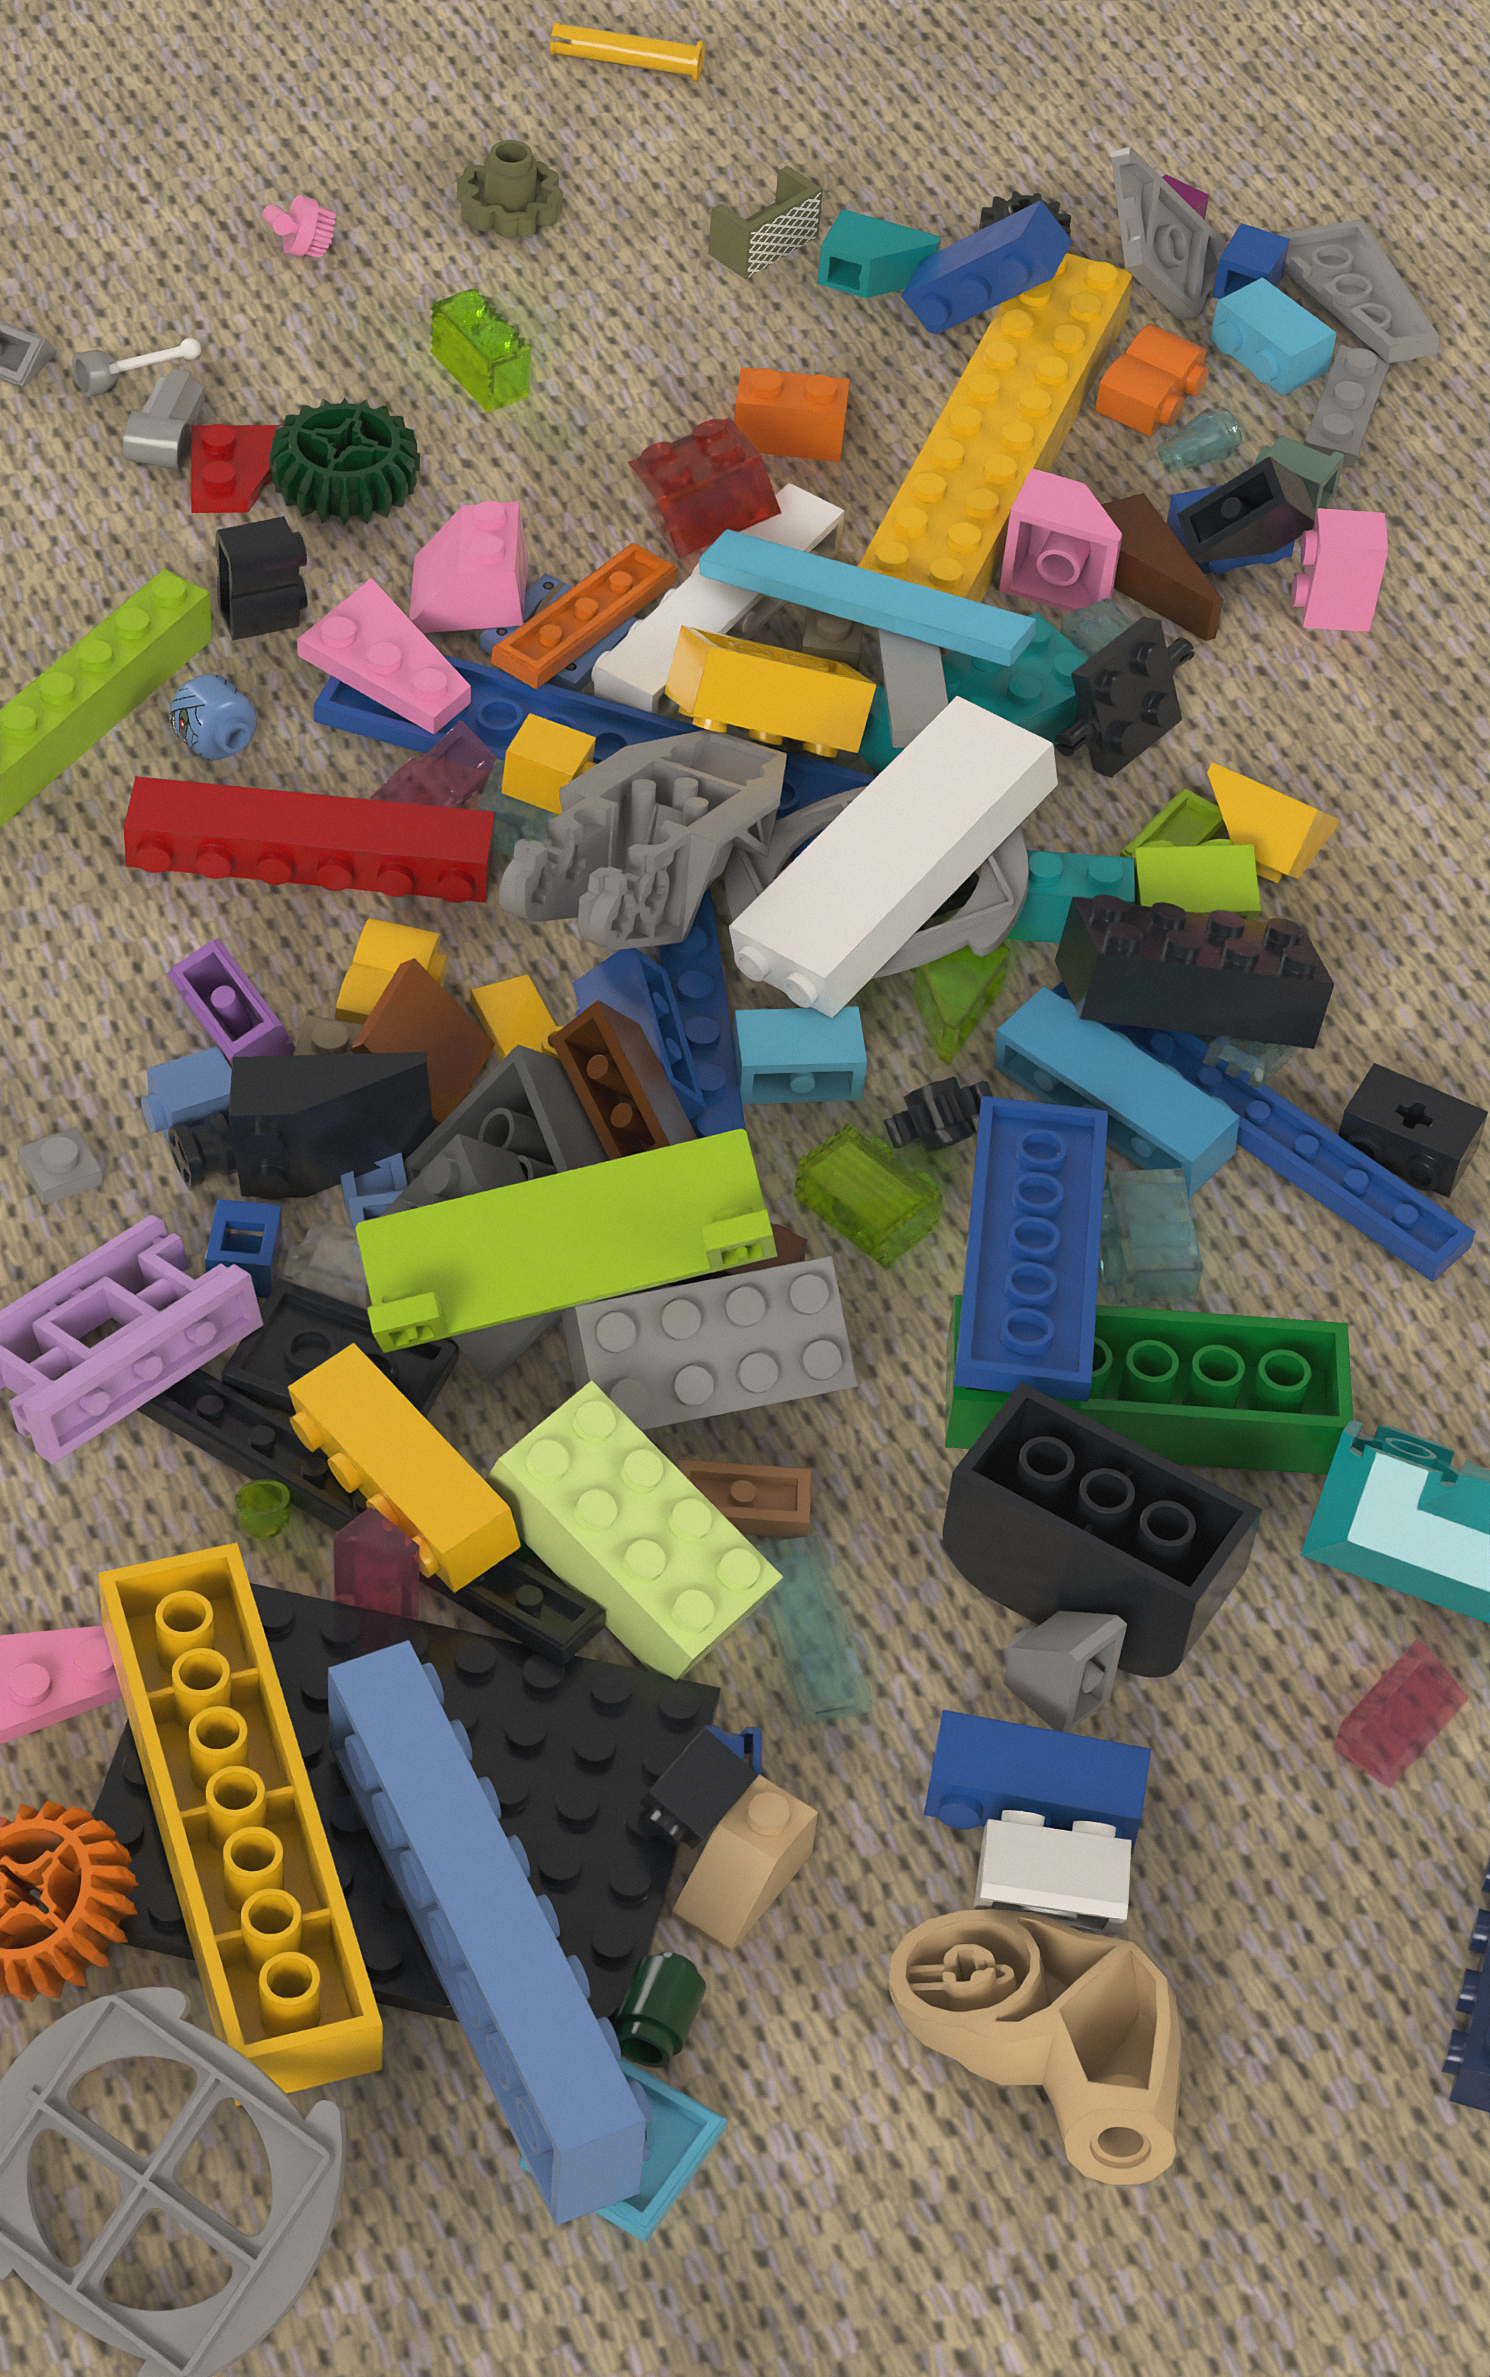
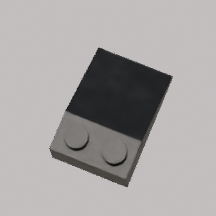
(322, 1116)

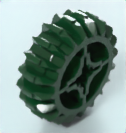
(344, 460)

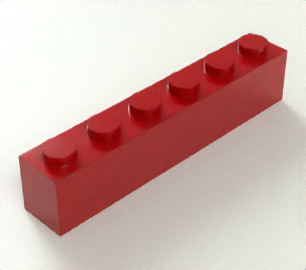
(309, 839)

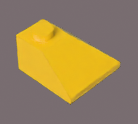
(1280, 828)

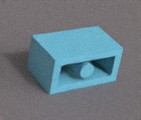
(1272, 336)
(799, 1055)

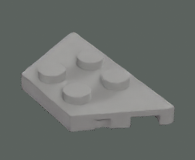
(1164, 237)

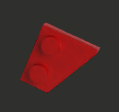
(229, 466)

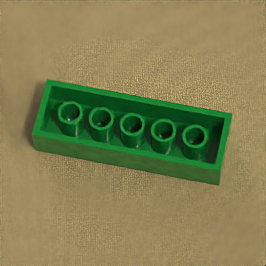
(1199, 1388)

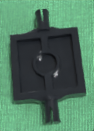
(1125, 697)

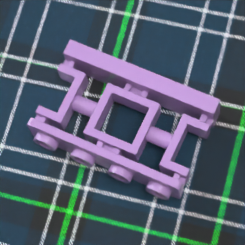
(134, 1361)

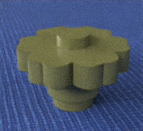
(510, 191)

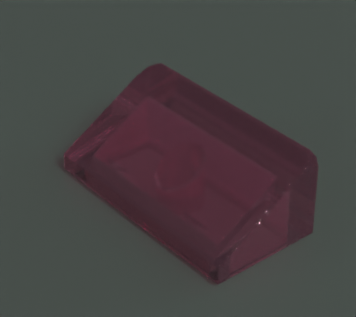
(376, 1566)
(1400, 1715)

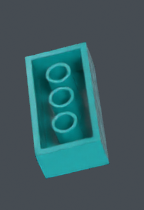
(1031, 693)

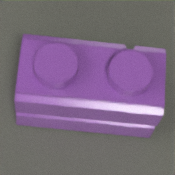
(229, 1005)

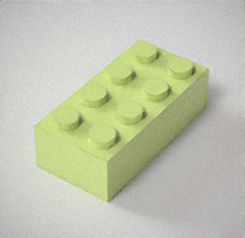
(631, 1533)

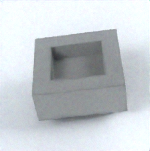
(60, 1165)

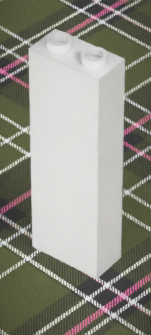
(893, 856)

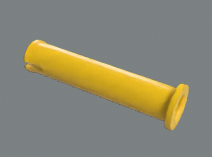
(629, 50)

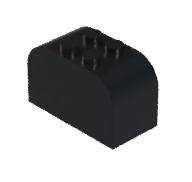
(1090, 1522)

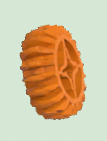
(81, 1882)

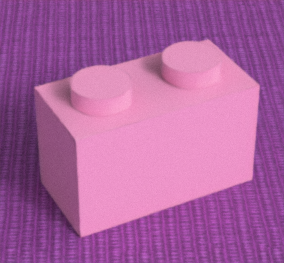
(1342, 569)

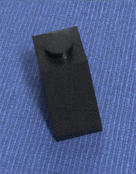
(1249, 514)

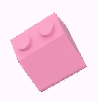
(1059, 544)
(472, 571)

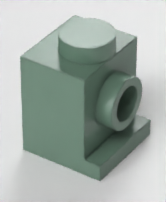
(1317, 469)

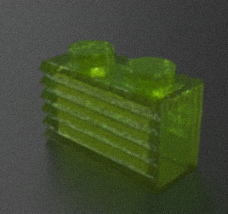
(481, 349)
(868, 1194)

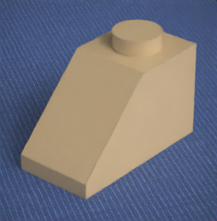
(747, 1863)

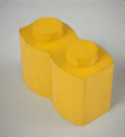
(375, 961)

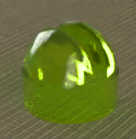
(263, 1508)

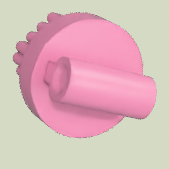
(304, 228)

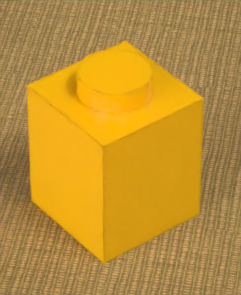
(544, 760)

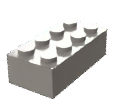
(714, 1344)

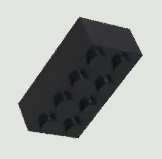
(1193, 971)

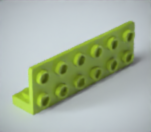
(564, 1240)

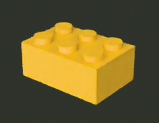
(769, 692)

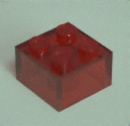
(704, 486)

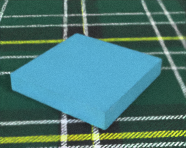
(677, 2146)

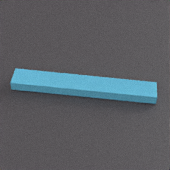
(868, 597)

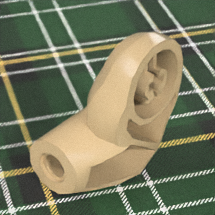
(1057, 2011)

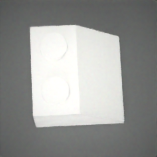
(1063, 1874)

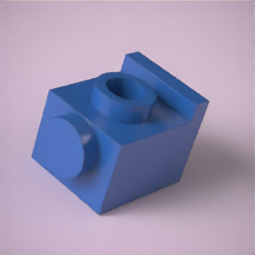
(252, 1253)

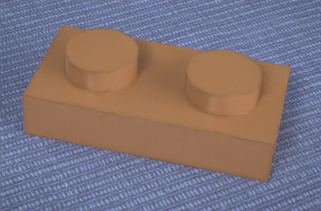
(755, 1496)

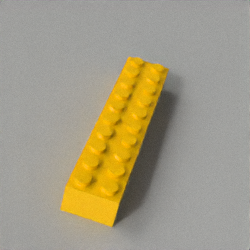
(999, 424)

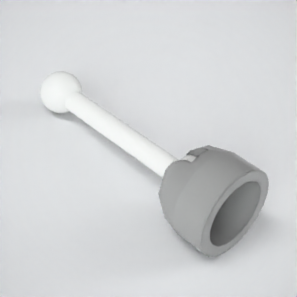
(98, 372)

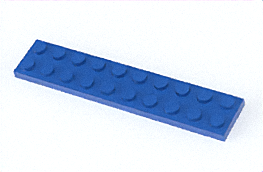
(504, 702)

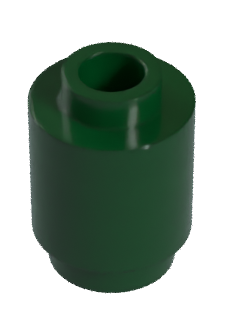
(659, 2008)

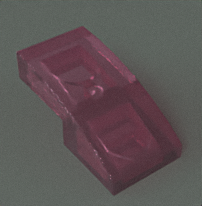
(445, 774)

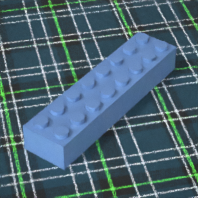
(488, 1933)

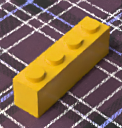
(402, 1467)

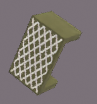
(771, 233)

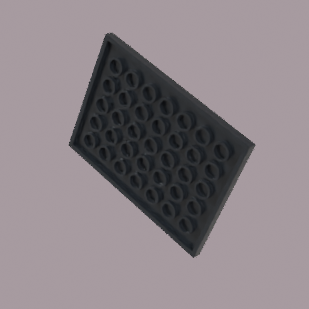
(558, 1744)

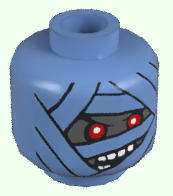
(209, 716)

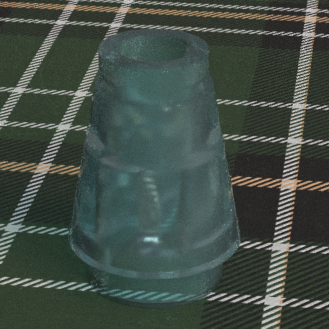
(1201, 441)

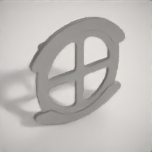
(980, 923)
(267, 2269)

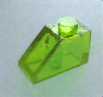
(957, 994)

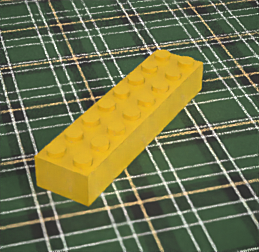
(239, 1819)

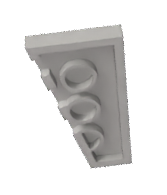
(1361, 288)

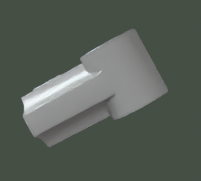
(164, 426)

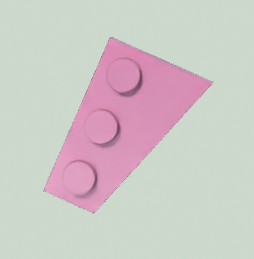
(386, 658)
(53, 1678)

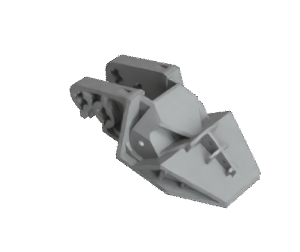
(647, 838)

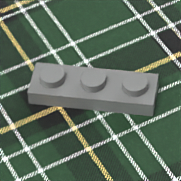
(1347, 403)

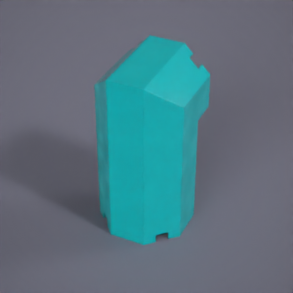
(1406, 1519)

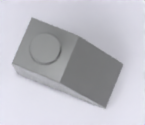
(1065, 1665)

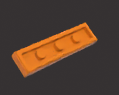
(584, 615)

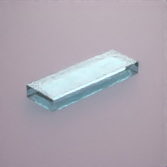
(813, 1634)

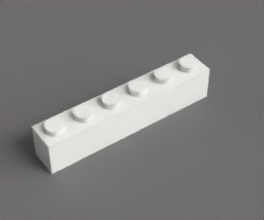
(641, 662)

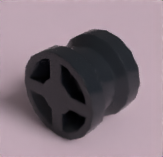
(202, 1149)

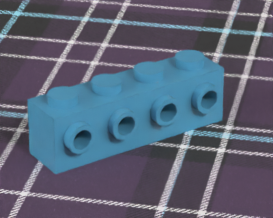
(1150, 1107)

